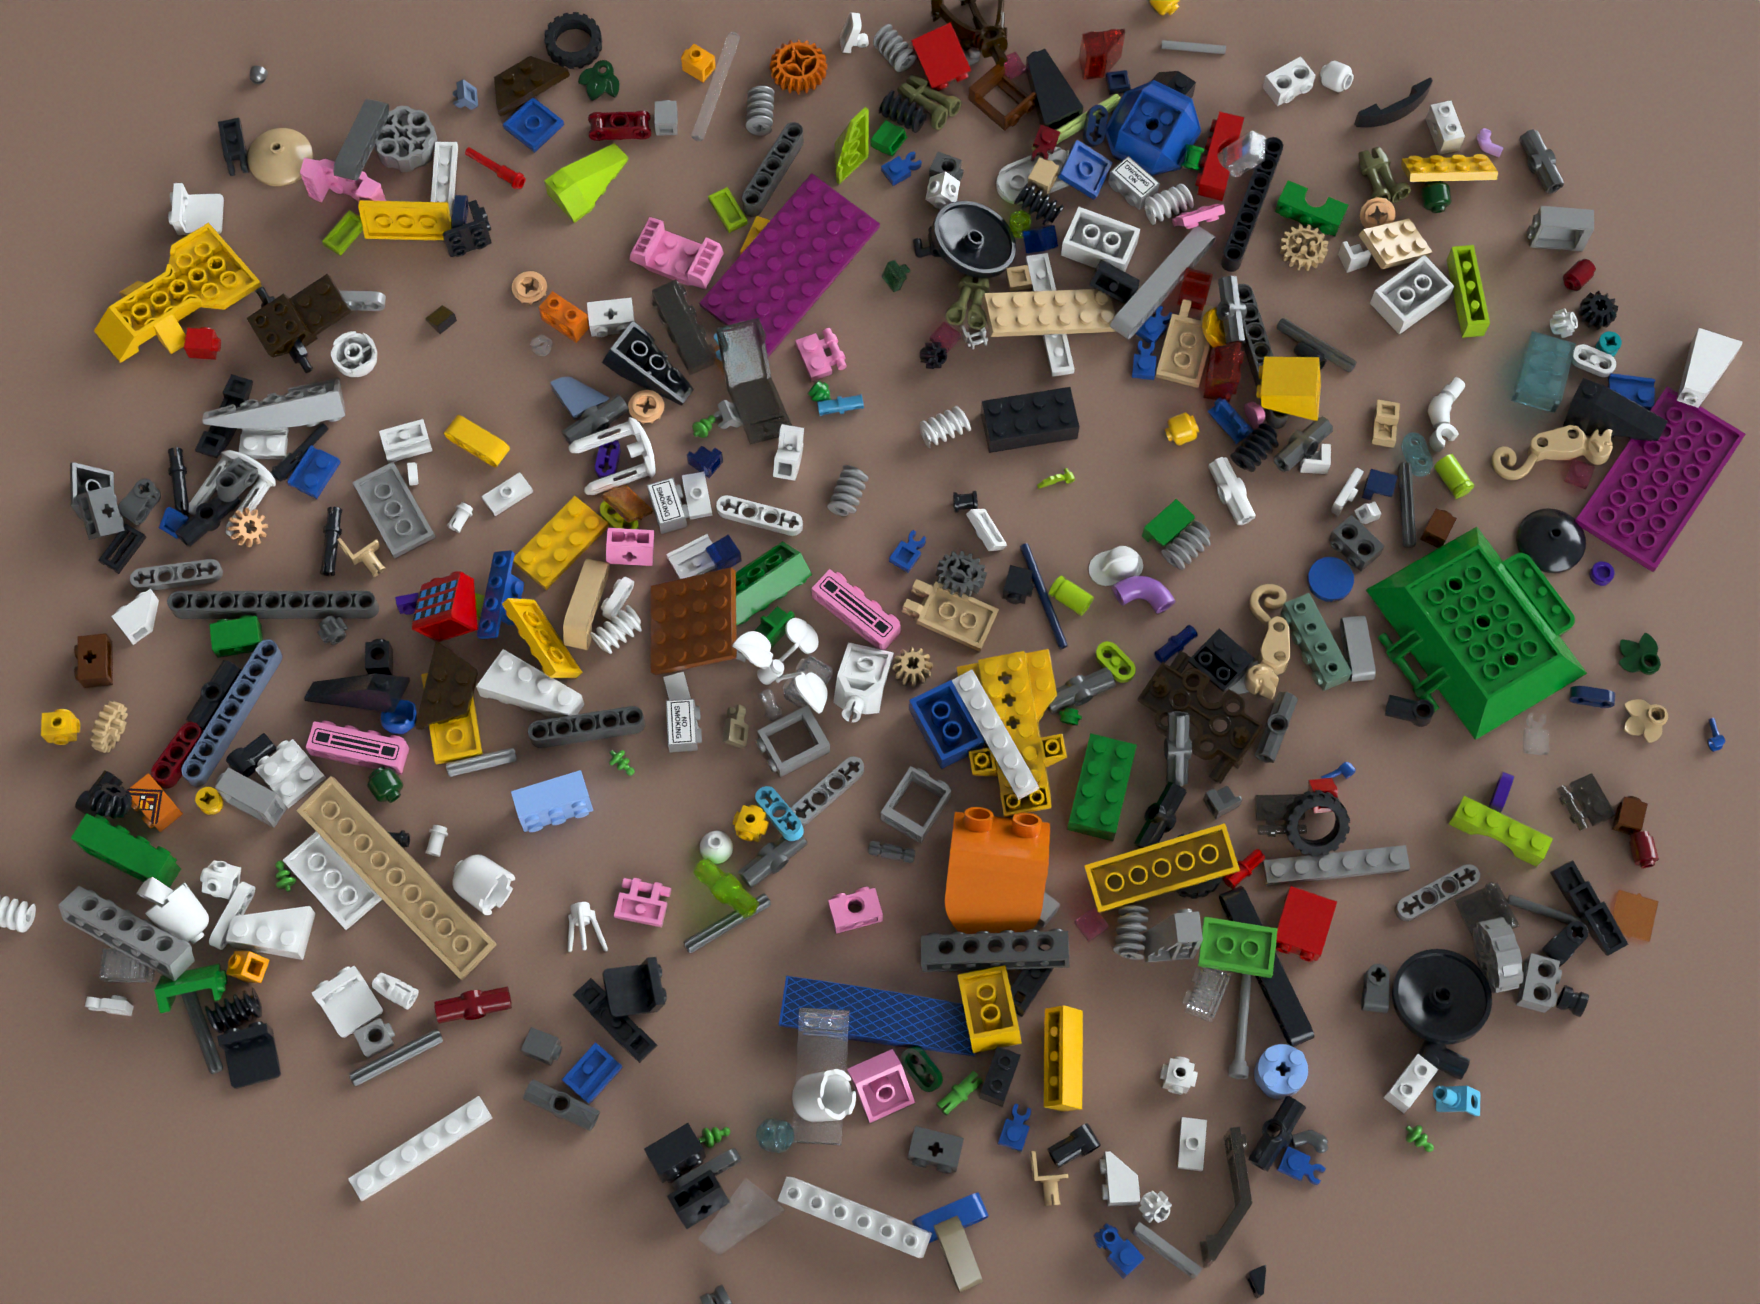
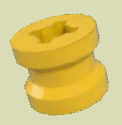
(212, 805)

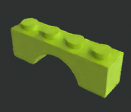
(1522, 840)

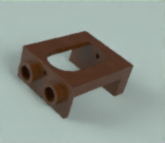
(990, 80)

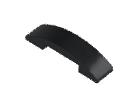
(1375, 117)
(217, 438)
(622, 1028)

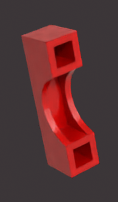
(1215, 177)

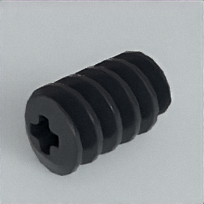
(902, 112)
(1038, 204)
(1255, 448)
(235, 1011)

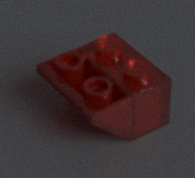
(1100, 52)
(1223, 371)

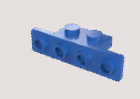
(499, 587)

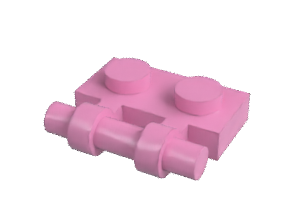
(1191, 219)
(814, 357)
(642, 909)

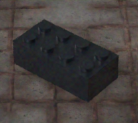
(1029, 419)

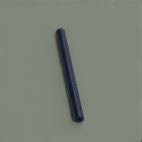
(1044, 597)

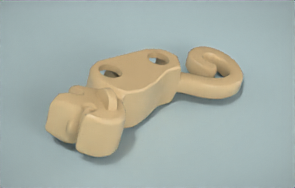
(1555, 446)
(1275, 646)

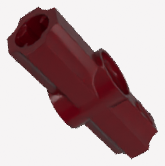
(473, 1005)

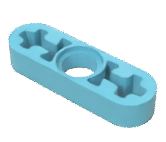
(779, 822)

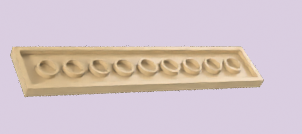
(396, 878)

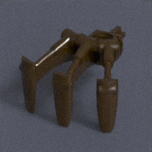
(988, 39)

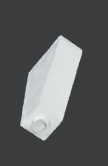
(1705, 364)

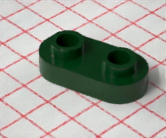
(921, 1069)

